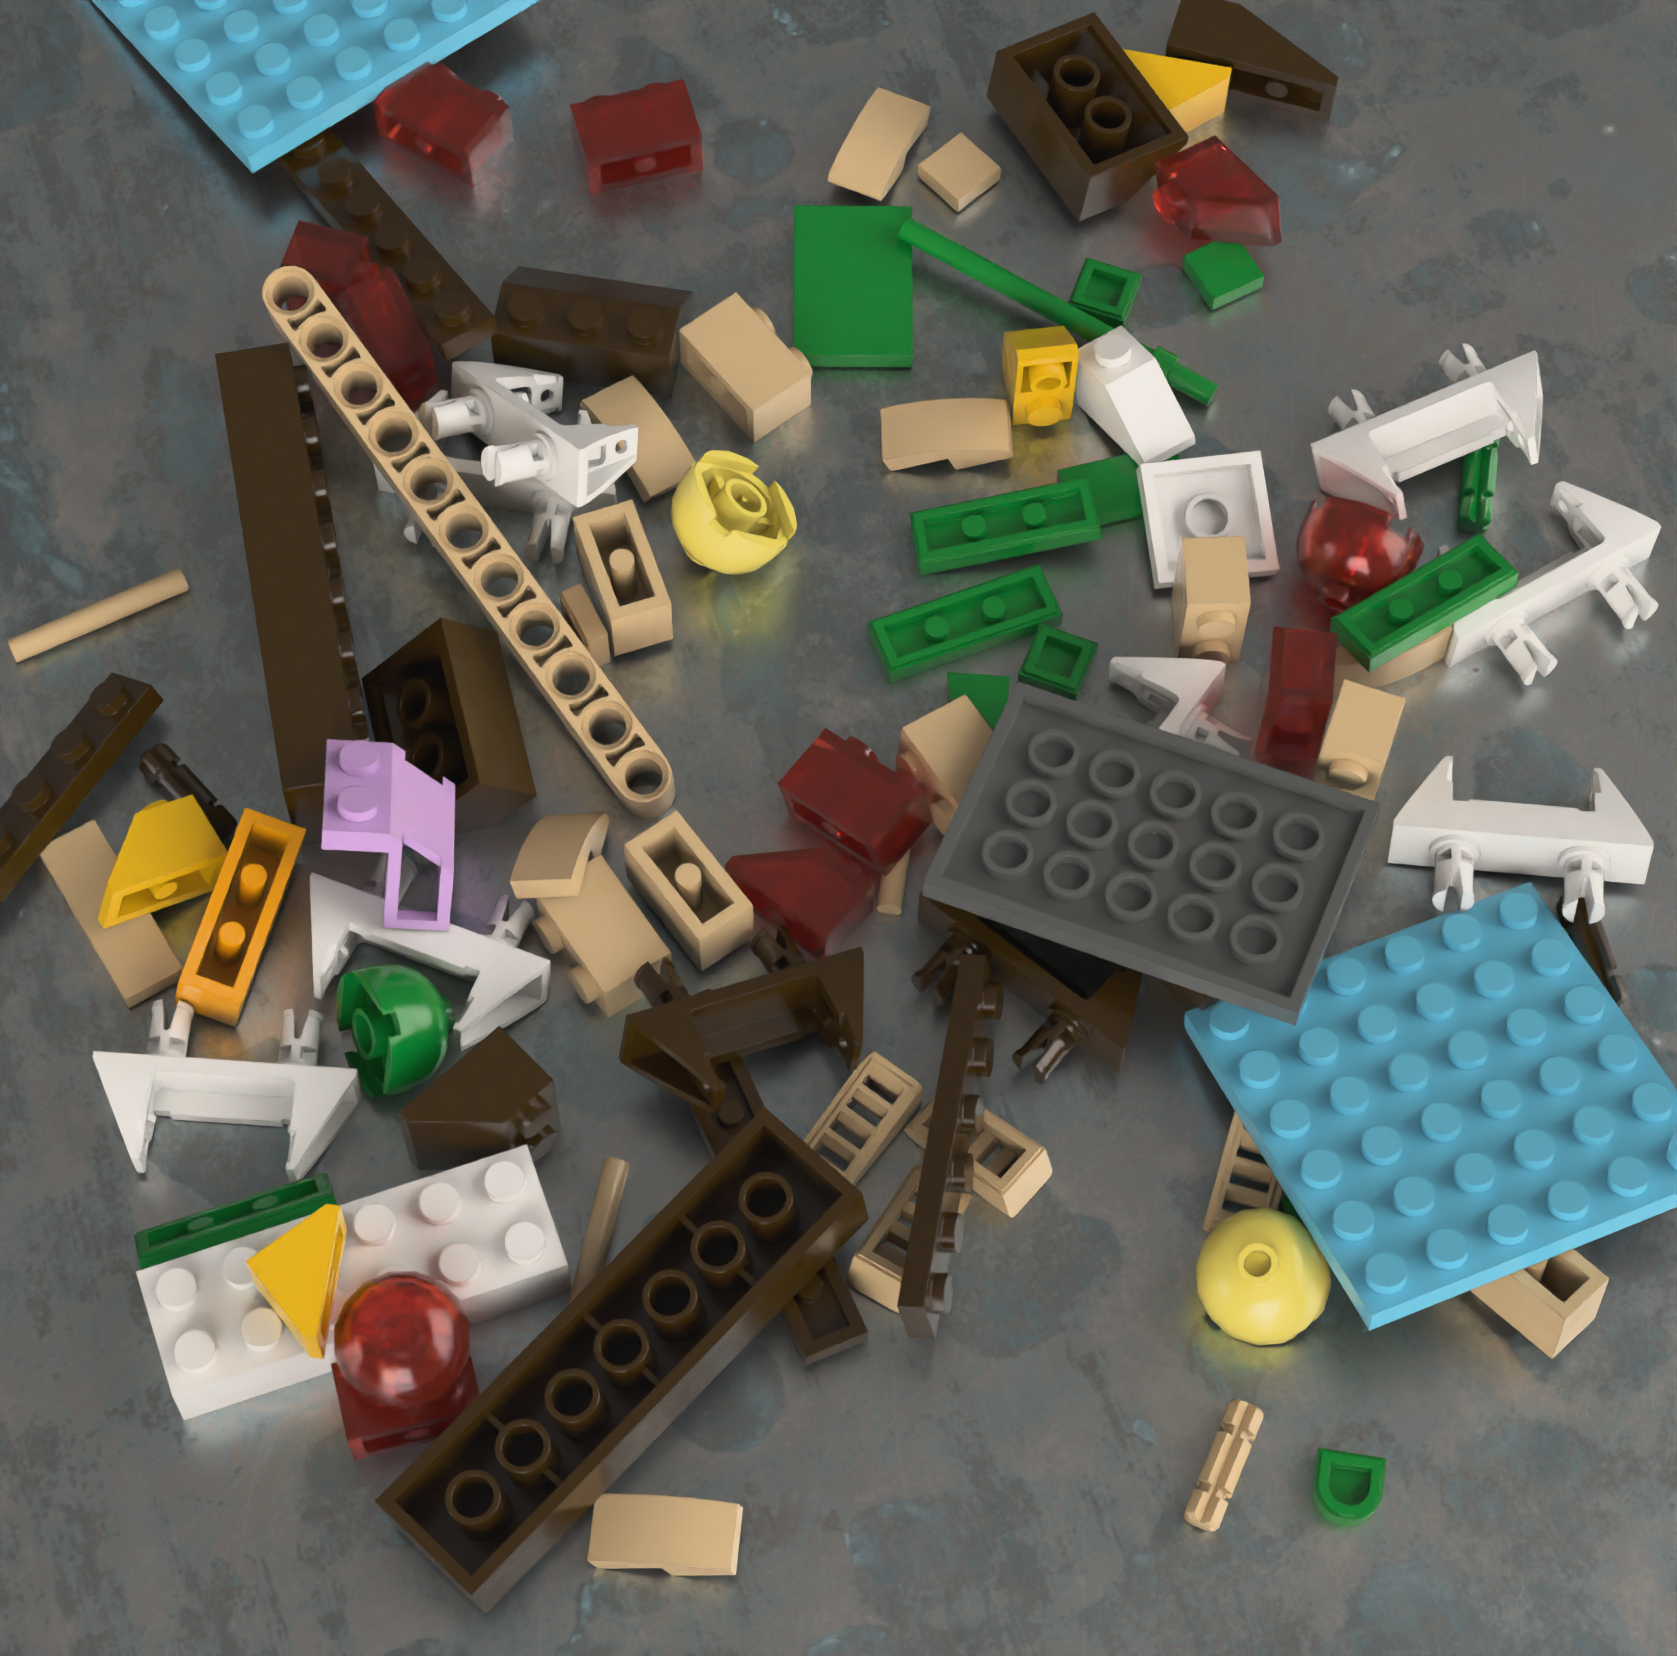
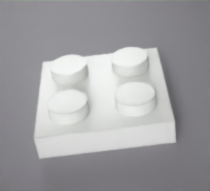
(1206, 499)

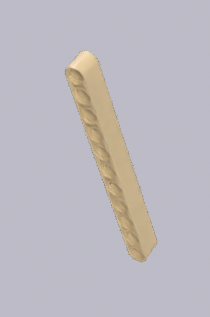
(475, 566)

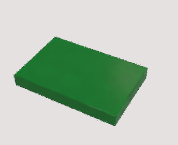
(852, 286)

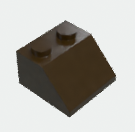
(482, 1108)

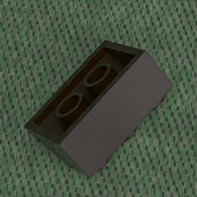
(1084, 114)
(591, 328)
(455, 719)

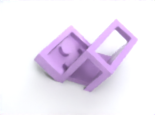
(387, 804)

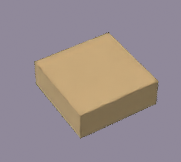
(959, 172)
(585, 623)

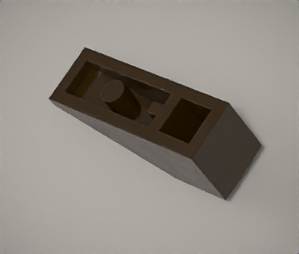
(1262, 61)

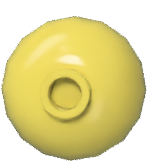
(730, 515)
(1262, 1276)

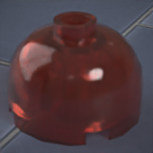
(1352, 551)
(402, 1340)

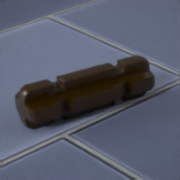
(178, 781)
(1595, 948)

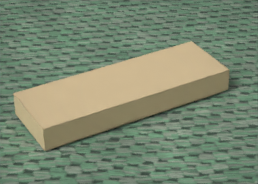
(131, 951)

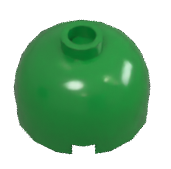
(396, 1026)

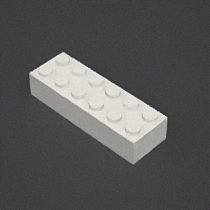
(470, 1226)

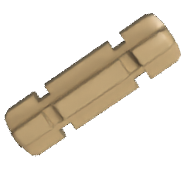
(1223, 1465)

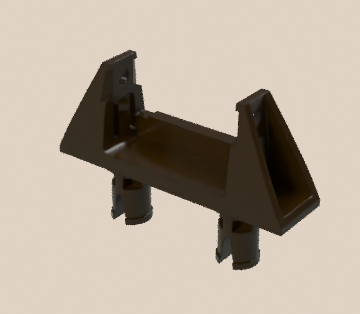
(1072, 1018)
(688, 1034)

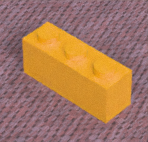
(240, 916)

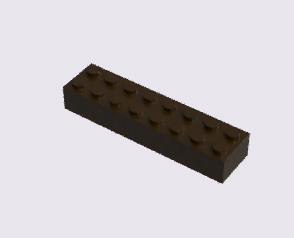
(292, 570)
(624, 1359)

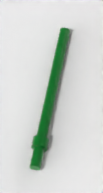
(1045, 303)

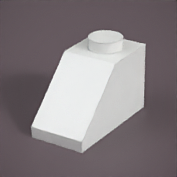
(1131, 398)

